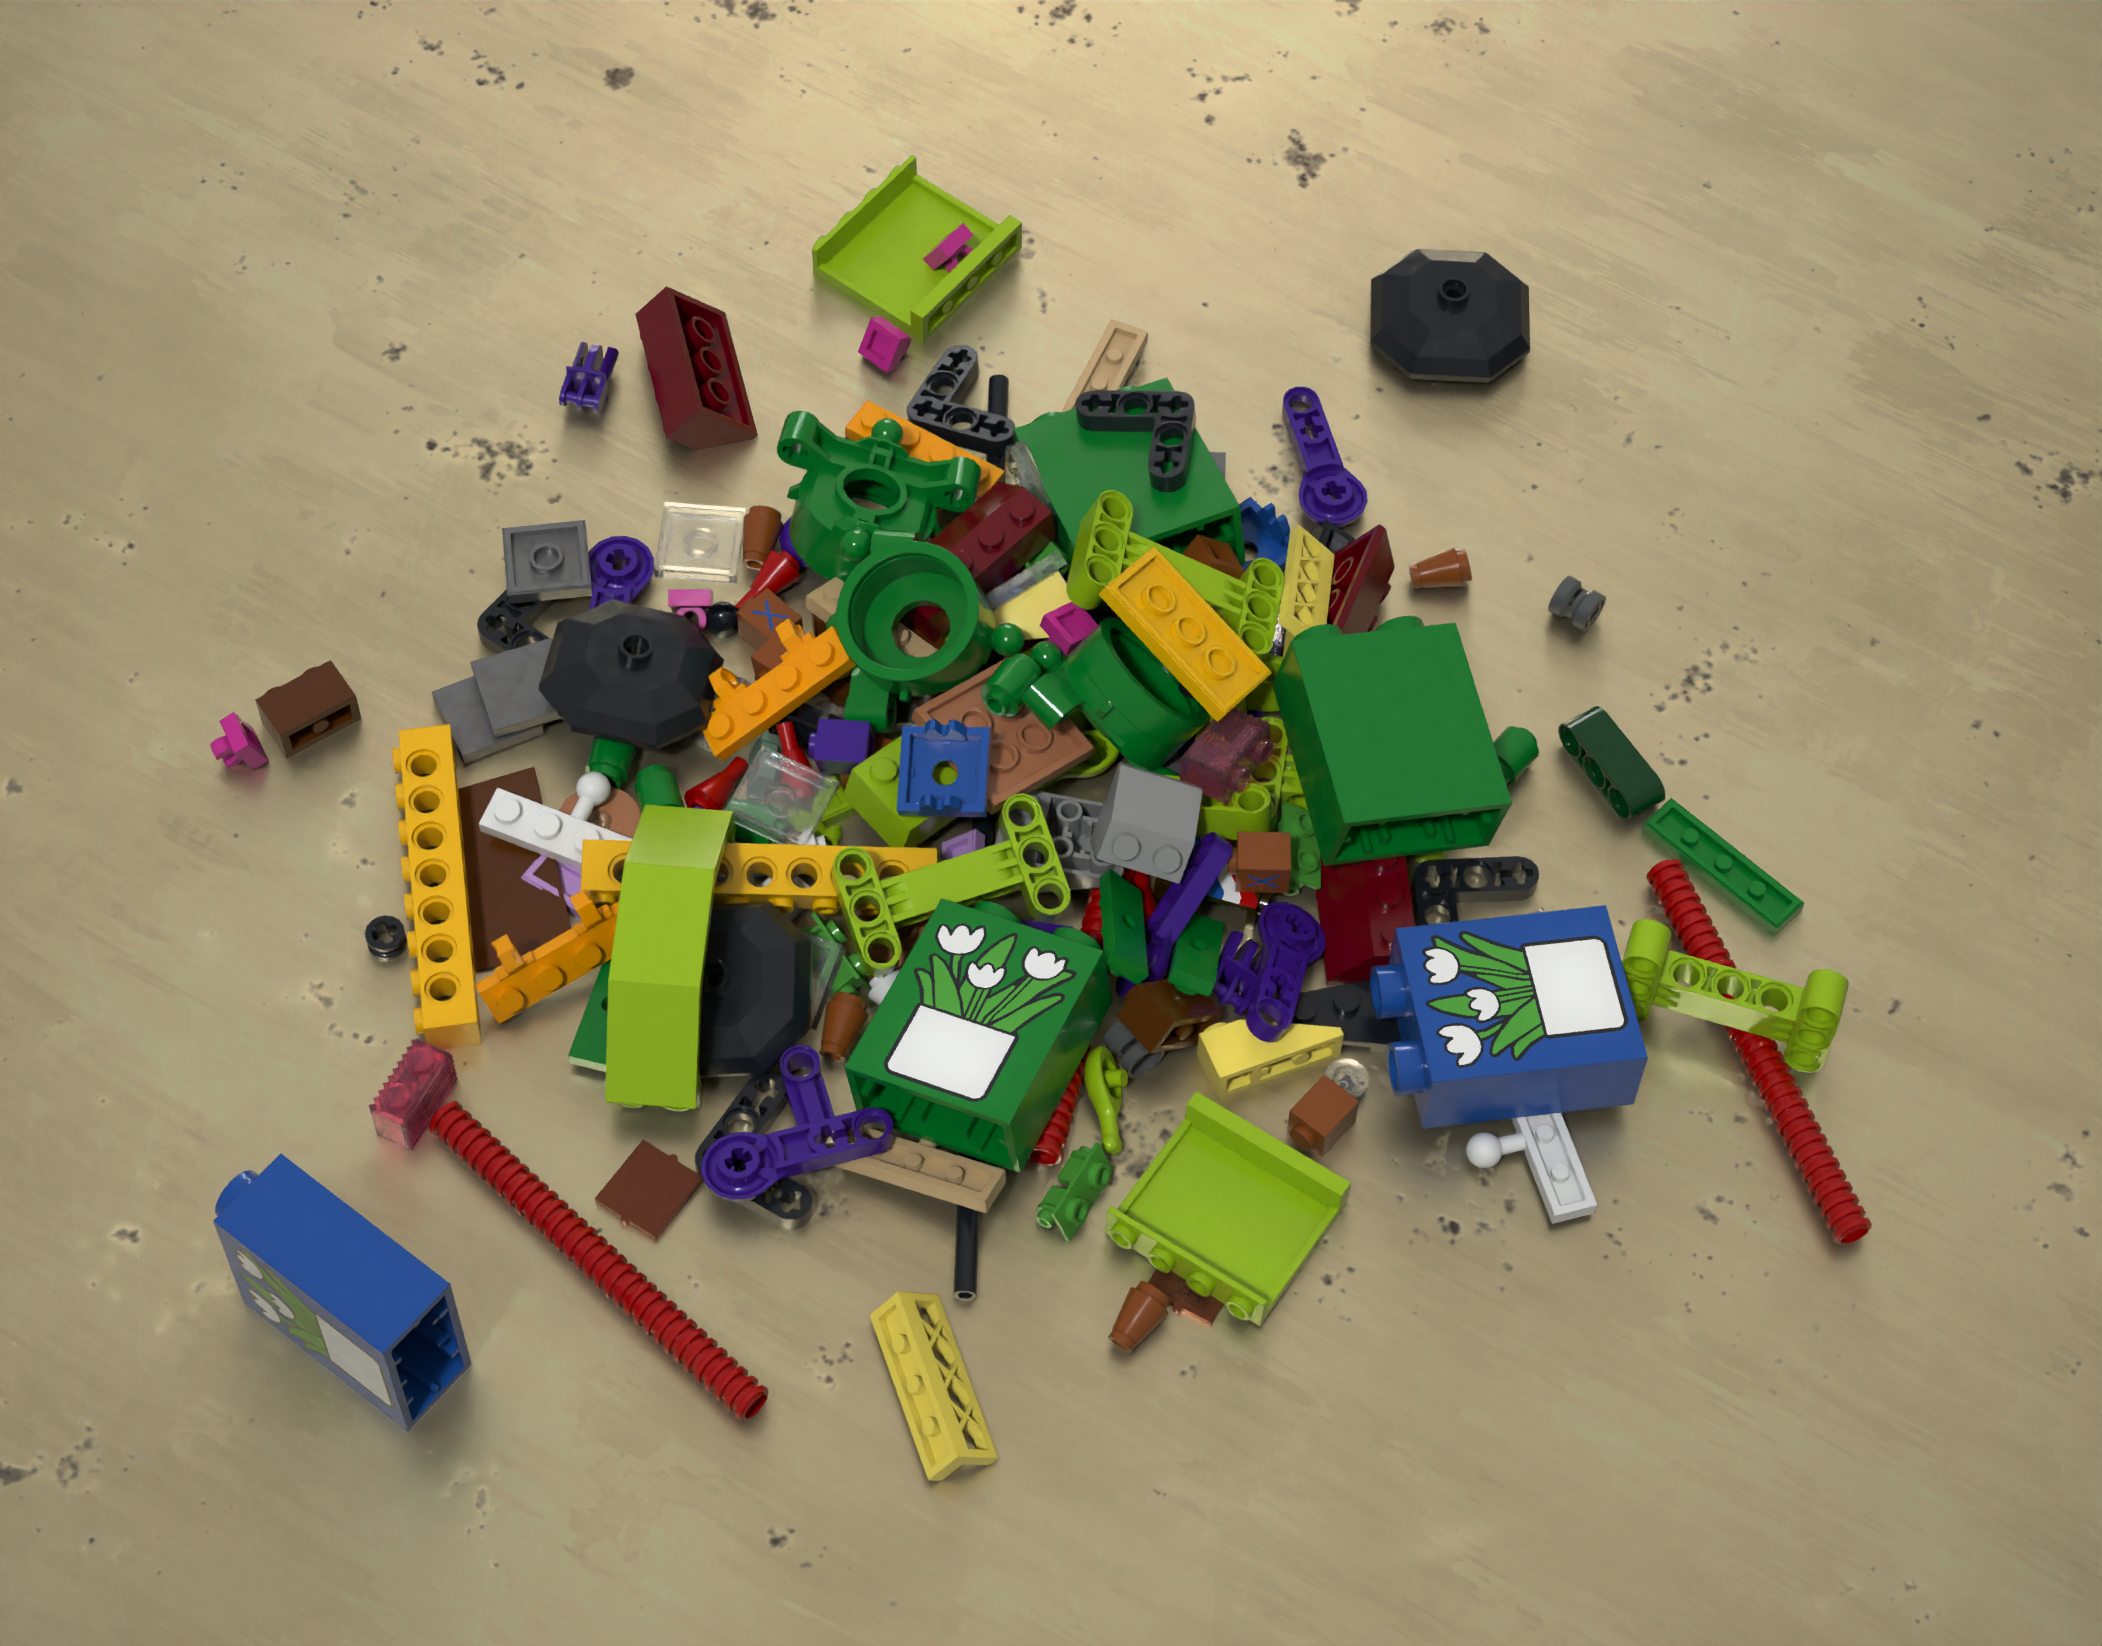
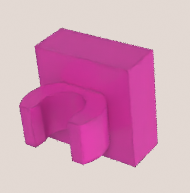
(950, 249)
(884, 344)
(691, 601)
(1067, 626)
(238, 744)

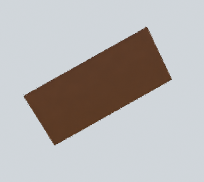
(496, 893)

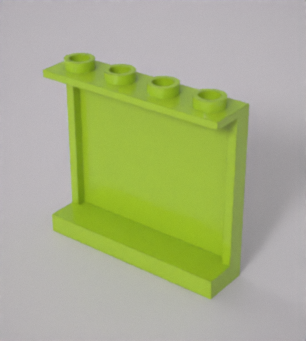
(881, 248)
(1229, 1210)

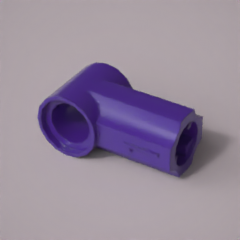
(805, 1094)

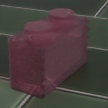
(1227, 754)
(413, 1094)

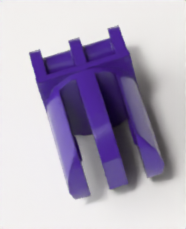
(588, 377)
(1237, 972)

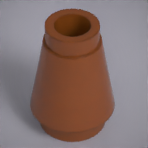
(760, 534)
(1441, 570)
(842, 1024)
(1139, 1315)

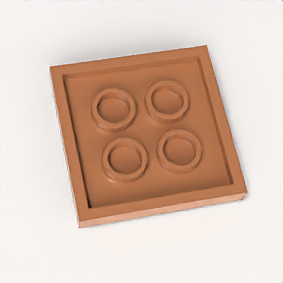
(1021, 747)

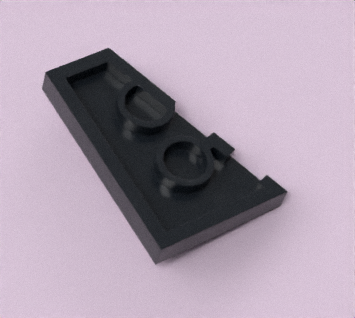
(1351, 1010)

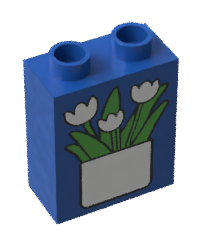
(1510, 1017)
(342, 1289)

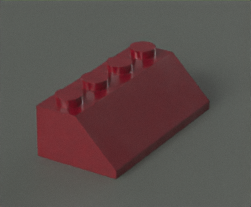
(694, 372)
(993, 542)
(1360, 581)
(1359, 915)

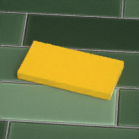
(1185, 633)

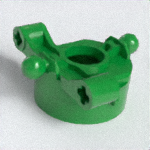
(833, 530)
(878, 594)
(1120, 693)

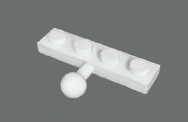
(548, 829)
(1550, 1158)

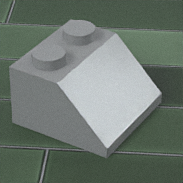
(1148, 823)

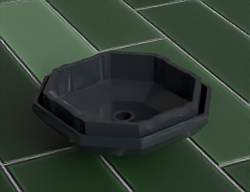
(1449, 316)
(630, 675)
(763, 992)

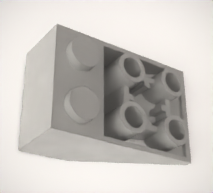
(1071, 828)

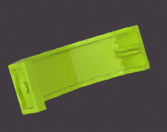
(662, 957)

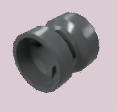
(1577, 603)
(1133, 1055)

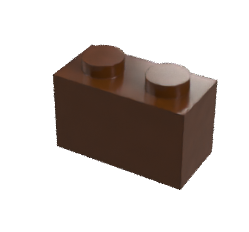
(308, 708)
(1166, 1017)

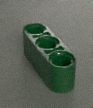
(1611, 763)

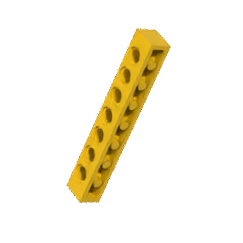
(779, 861)
(458, 1019)

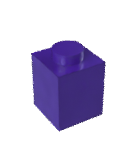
(841, 744)

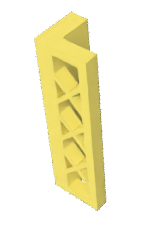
(1305, 584)
(924, 1381)

